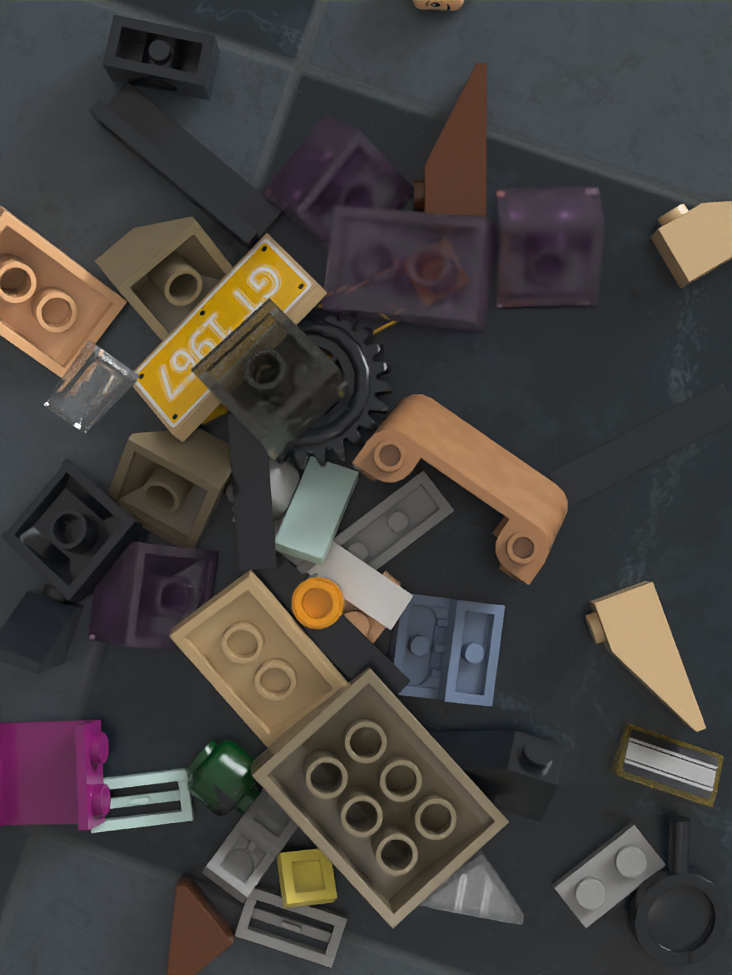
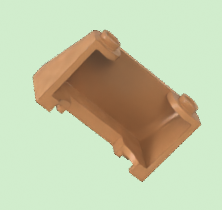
(527, 499)

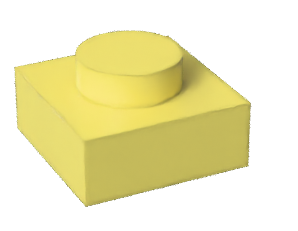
(306, 878)

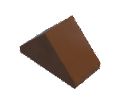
(197, 930)

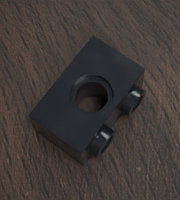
(161, 57)

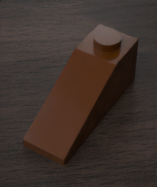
(457, 164)

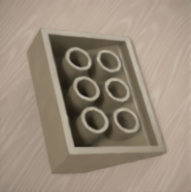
(378, 796)

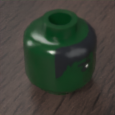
(223, 778)

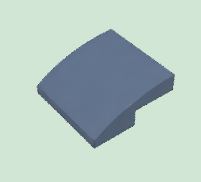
(448, 648)

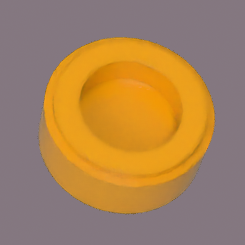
(318, 602)

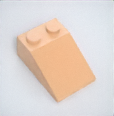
(48, 298)

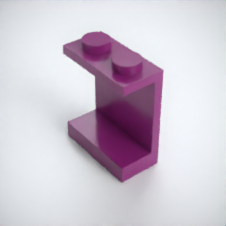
(53, 773)

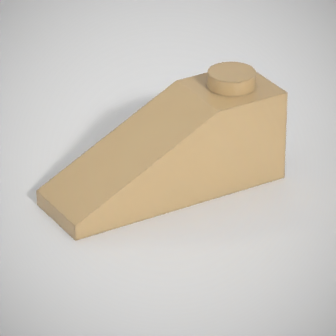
(695, 239)
(639, 637)

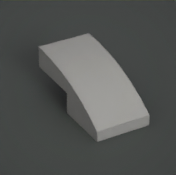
(251, 847)

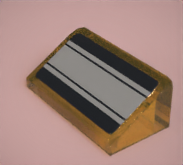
(668, 765)

